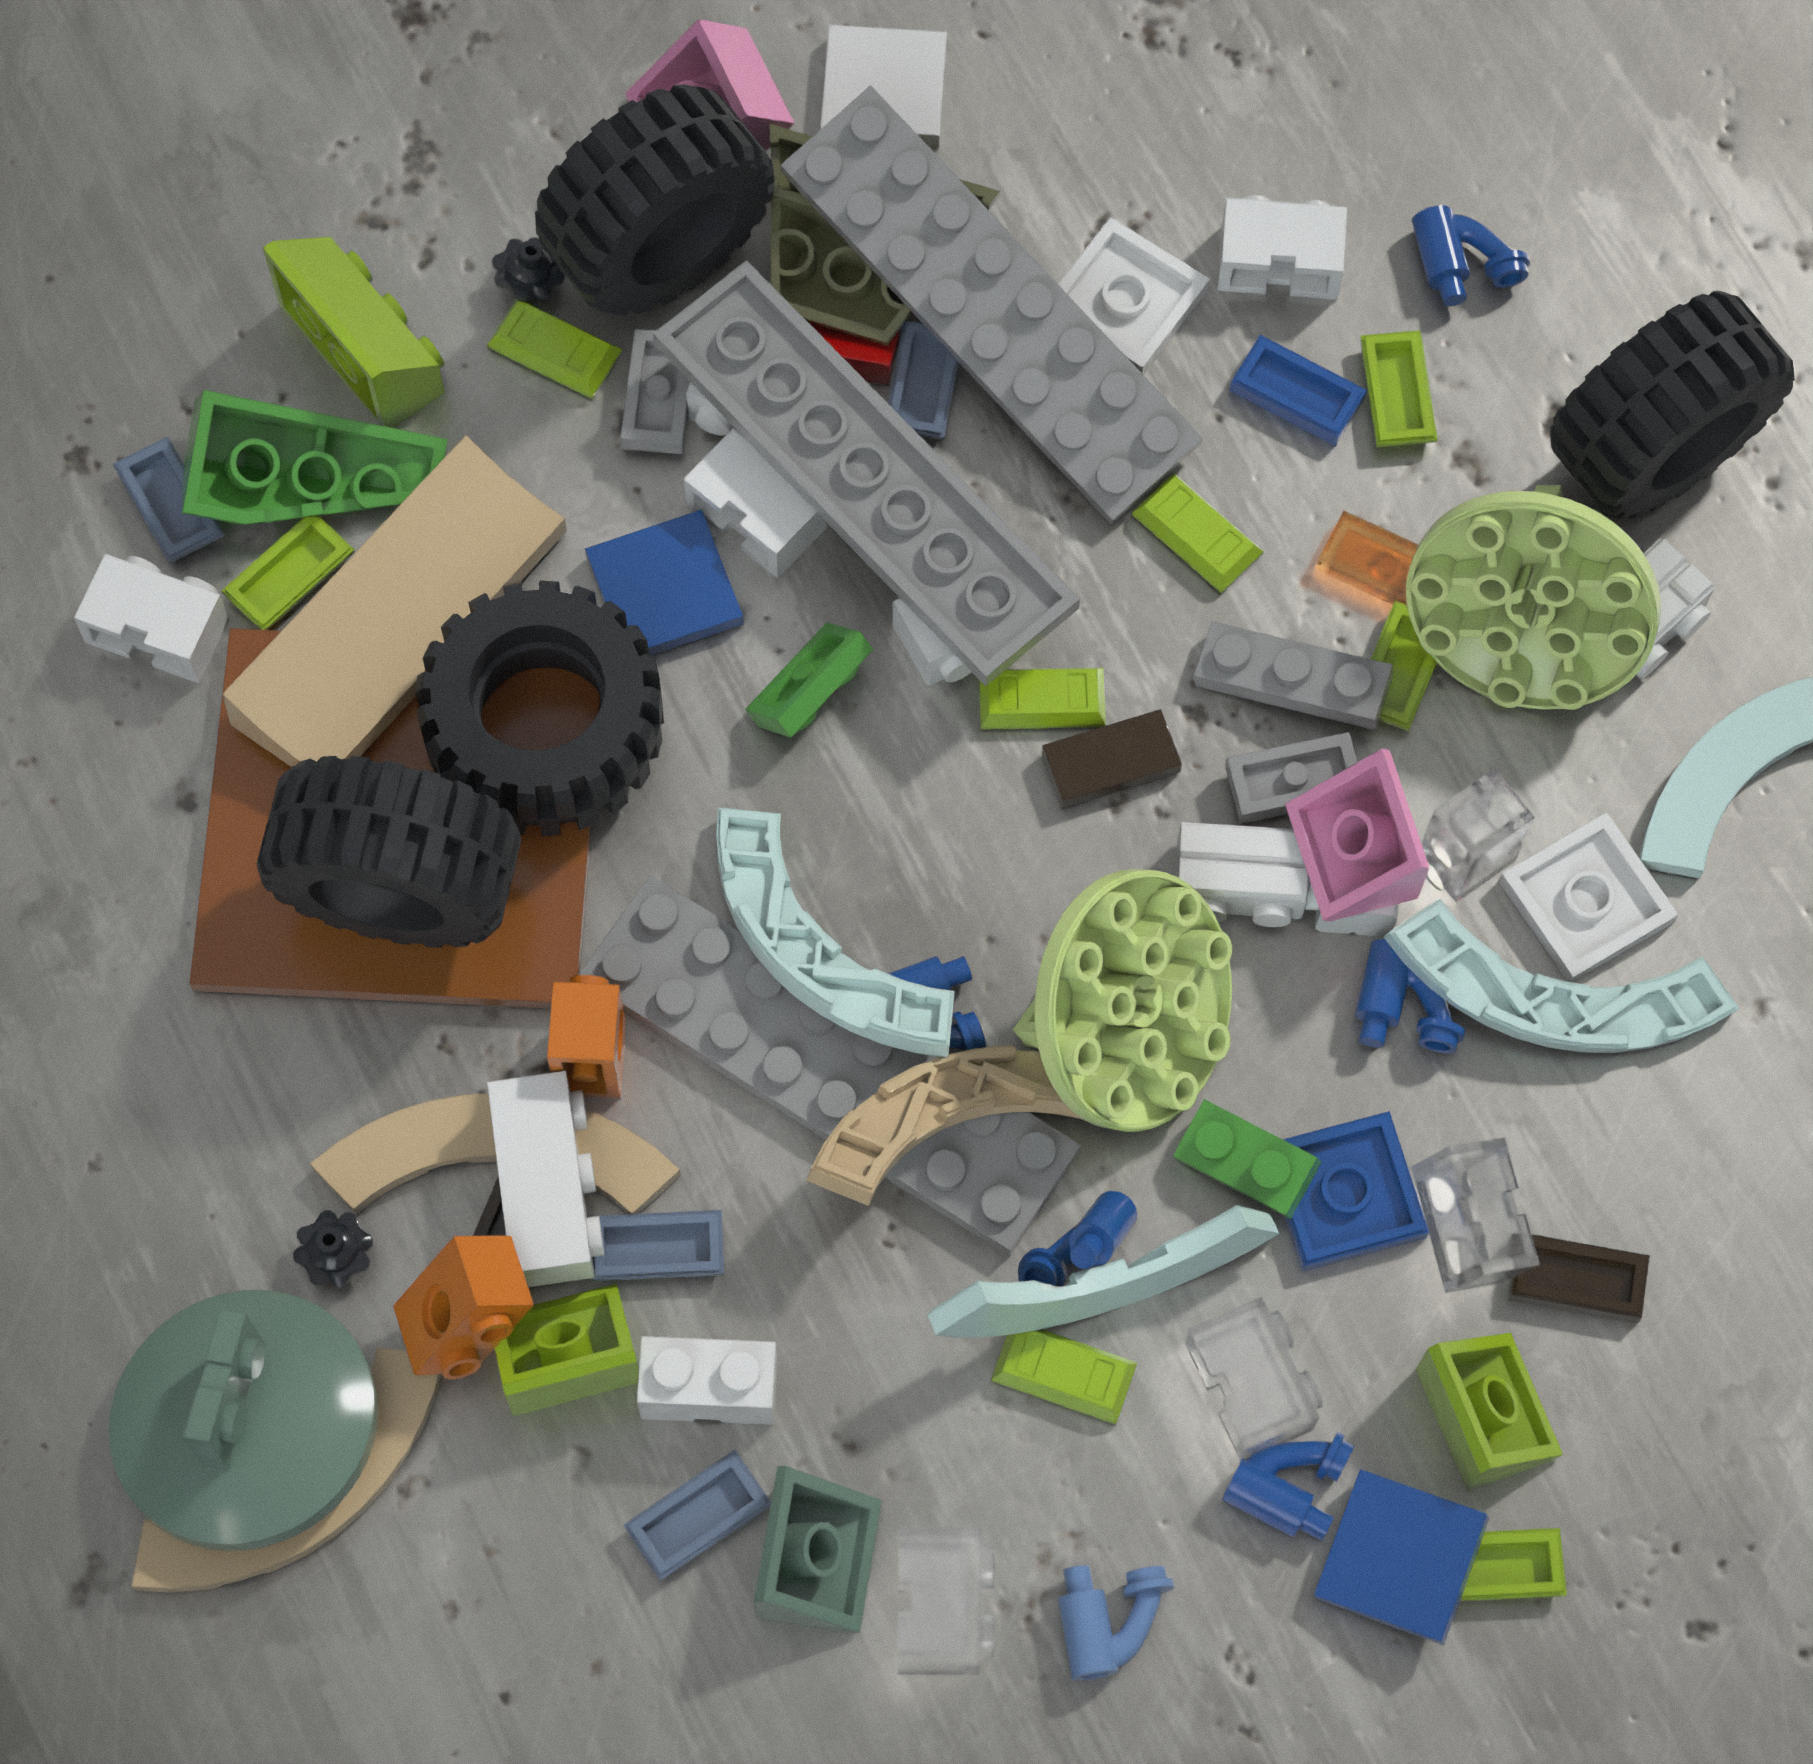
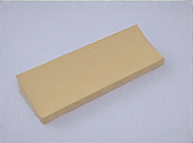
(361, 640)

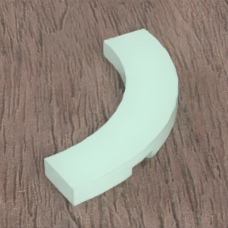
(1718, 769)
(807, 957)
(1550, 1009)
(1028, 1306)

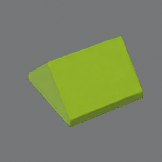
(567, 1351)
(1487, 1408)

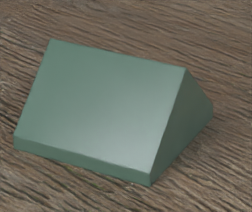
(816, 1553)

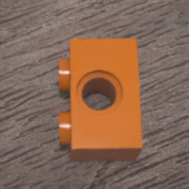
(588, 1035)
(463, 1305)

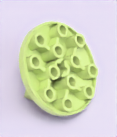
(1533, 599)
(1132, 1000)

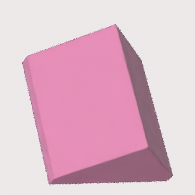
(1359, 839)

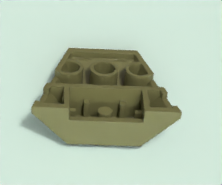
(819, 269)

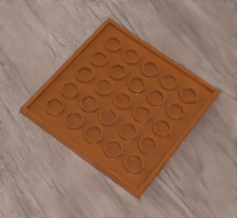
(267, 948)

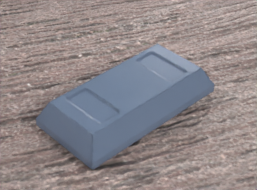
(923, 381)
(156, 487)
(660, 1246)
(697, 1515)

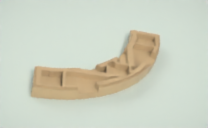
(924, 1103)
(461, 1131)
(403, 1410)

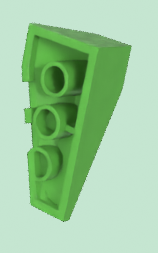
(285, 463)

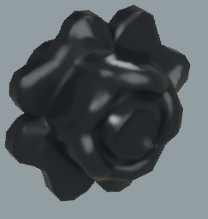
(526, 270)
(333, 1249)

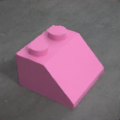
(726, 62)

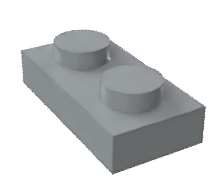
(654, 400)
(1276, 775)

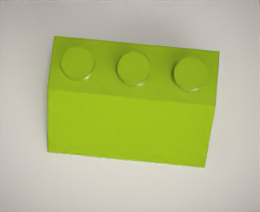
(355, 327)

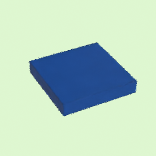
(667, 582)
(1358, 1196)
(1401, 1557)

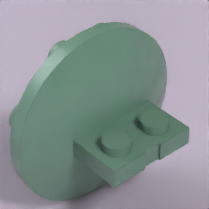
(243, 1420)

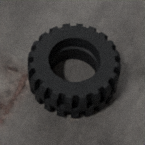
(654, 199)
(1671, 404)
(542, 632)
(389, 852)

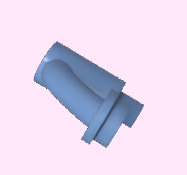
(1086, 1621)

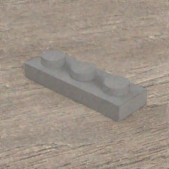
(1293, 675)

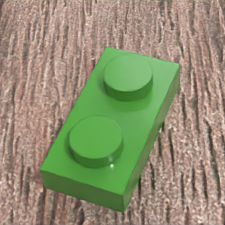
(809, 680)
(1247, 1159)

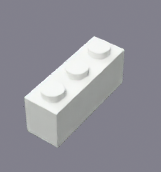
(545, 1177)

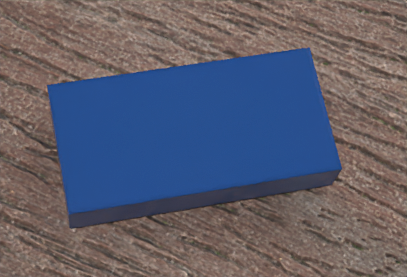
(1298, 390)

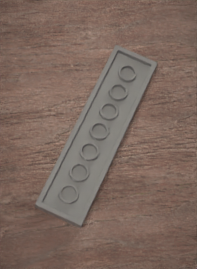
(991, 304)
(867, 472)
(715, 999)

